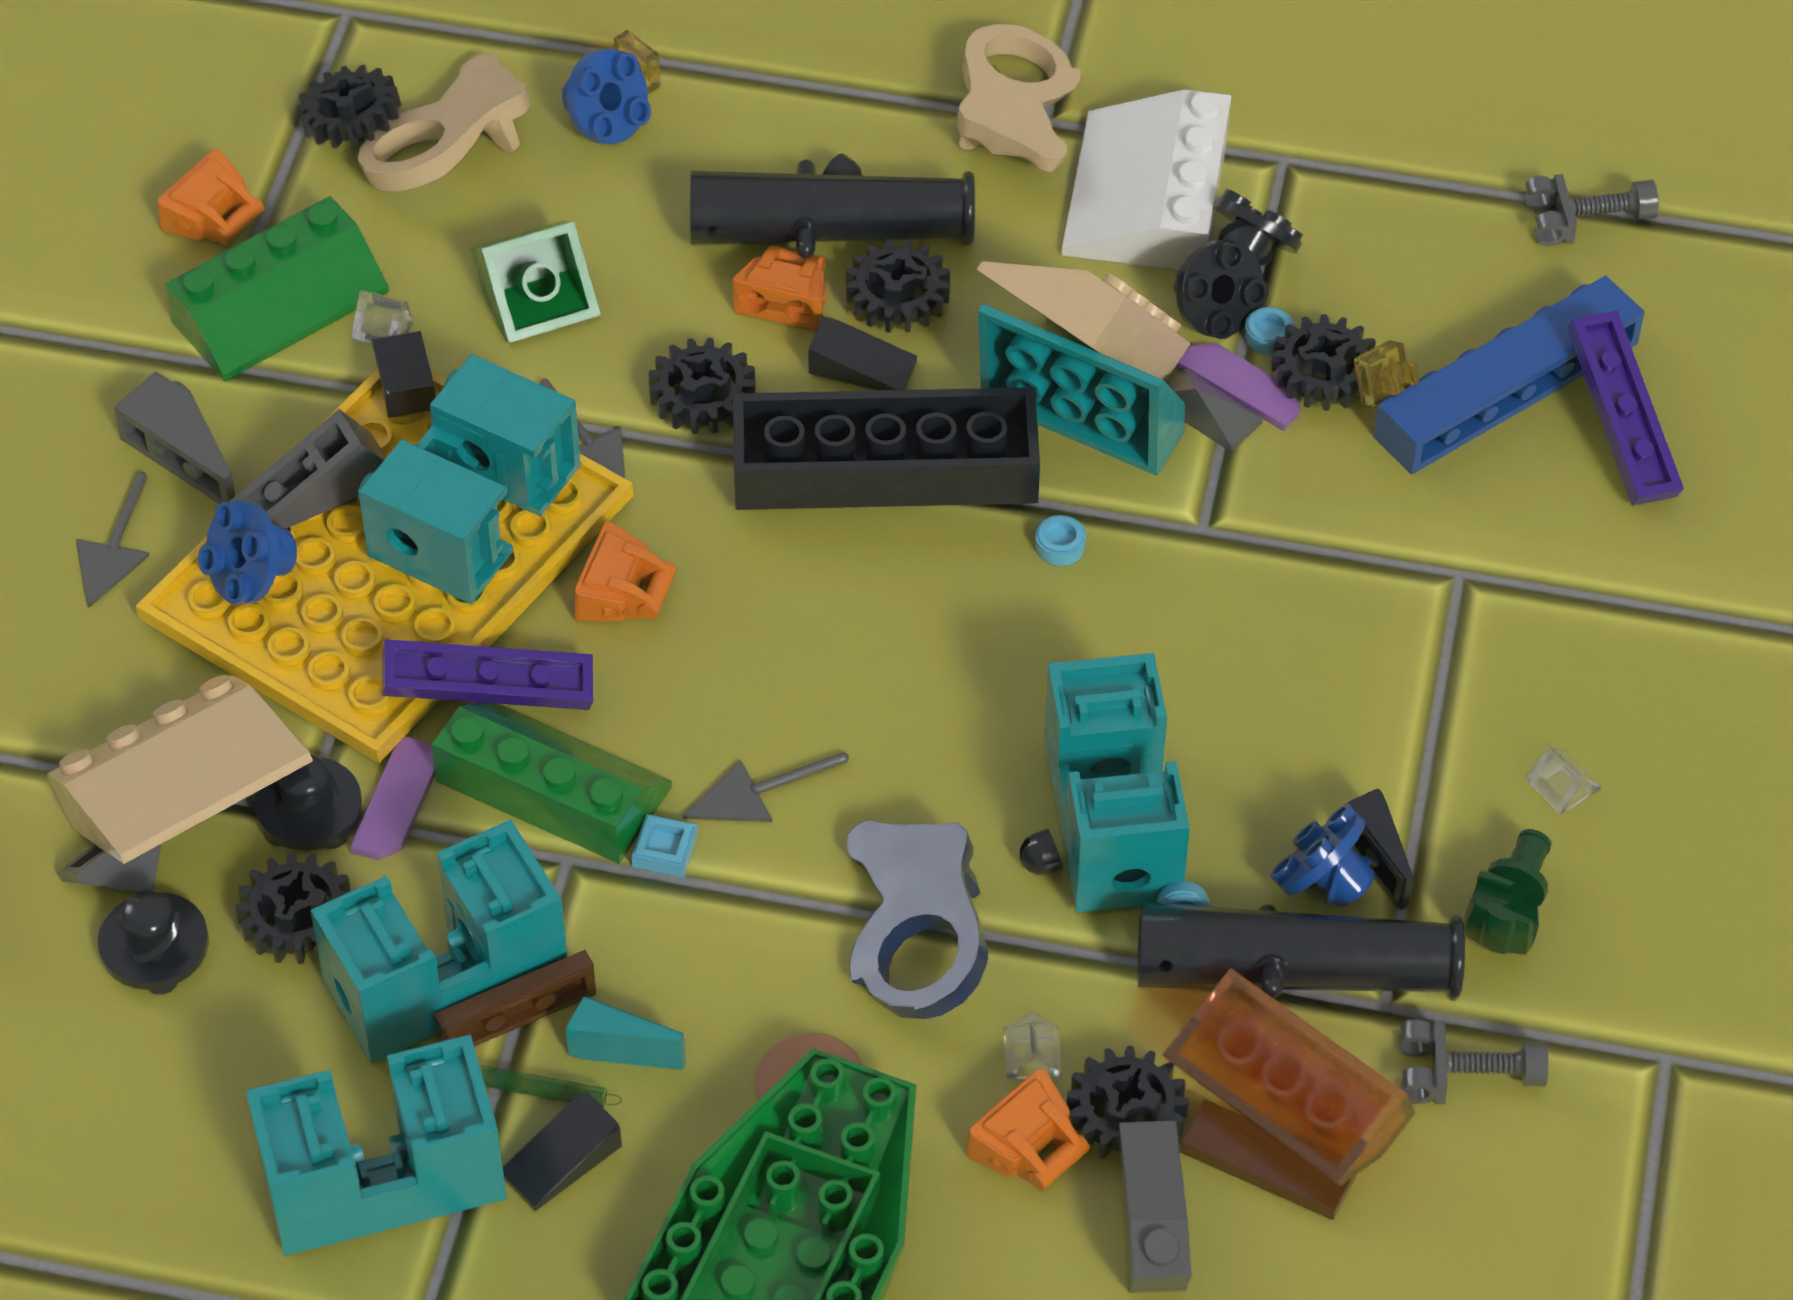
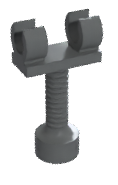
(1562, 223)
(1425, 1085)

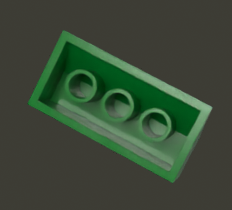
(274, 288)
(546, 778)

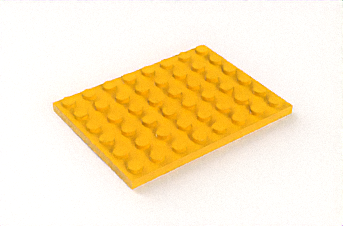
(325, 622)

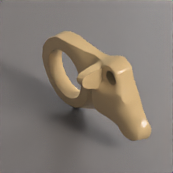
(479, 100)
(1010, 113)

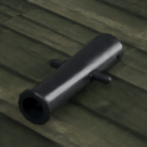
(827, 208)
(1297, 950)

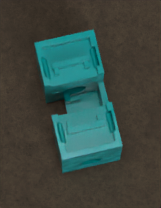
(436, 501)
(1114, 802)
(500, 924)
(437, 1163)

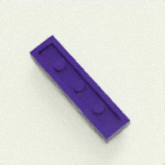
(1625, 408)
(487, 674)

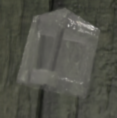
(380, 317)
(1561, 779)
(1032, 1045)

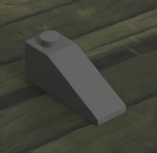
(170, 429)
(316, 472)
(1154, 1207)

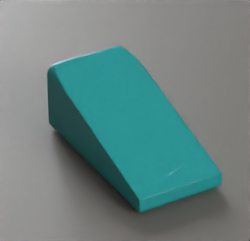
(621, 1037)

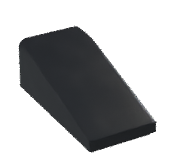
(858, 357)
(404, 373)
(1383, 846)
(563, 1151)

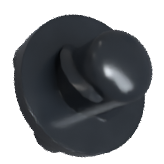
(1255, 230)
(1219, 288)
(310, 807)
(153, 941)

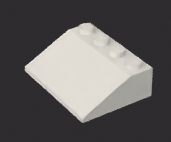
(1148, 179)

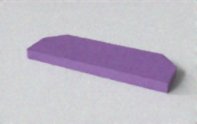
(1242, 382)
(395, 800)

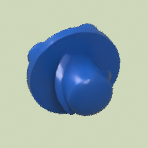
(607, 96)
(245, 552)
(1328, 860)

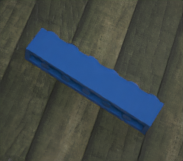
(1495, 379)

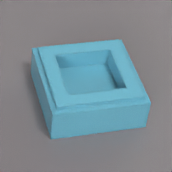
(664, 845)

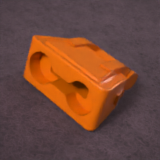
(204, 198)
(782, 288)
(612, 578)
(1022, 1128)

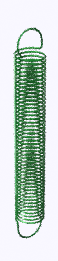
(575, 1088)

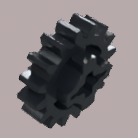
(348, 106)
(897, 285)
(1323, 361)
(700, 384)
(286, 900)
(1113, 1087)

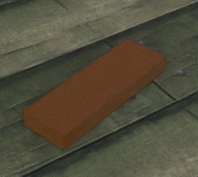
(519, 1001)
(1254, 1156)

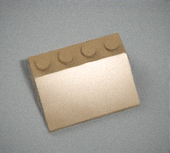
(1097, 312)
(176, 768)

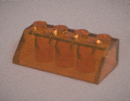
(1290, 1079)

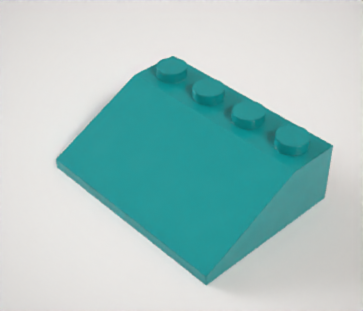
(1082, 391)

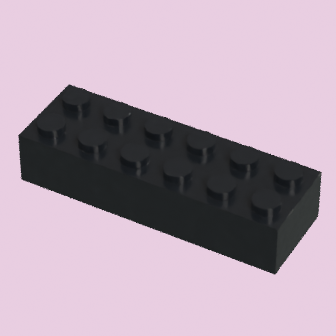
(886, 448)

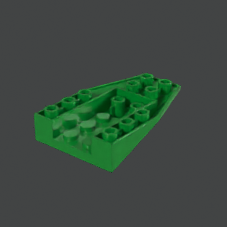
(794, 1195)

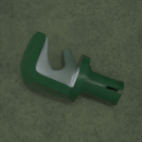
(1507, 897)

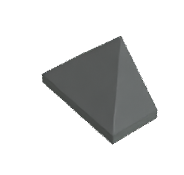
(1214, 411)
(102, 870)

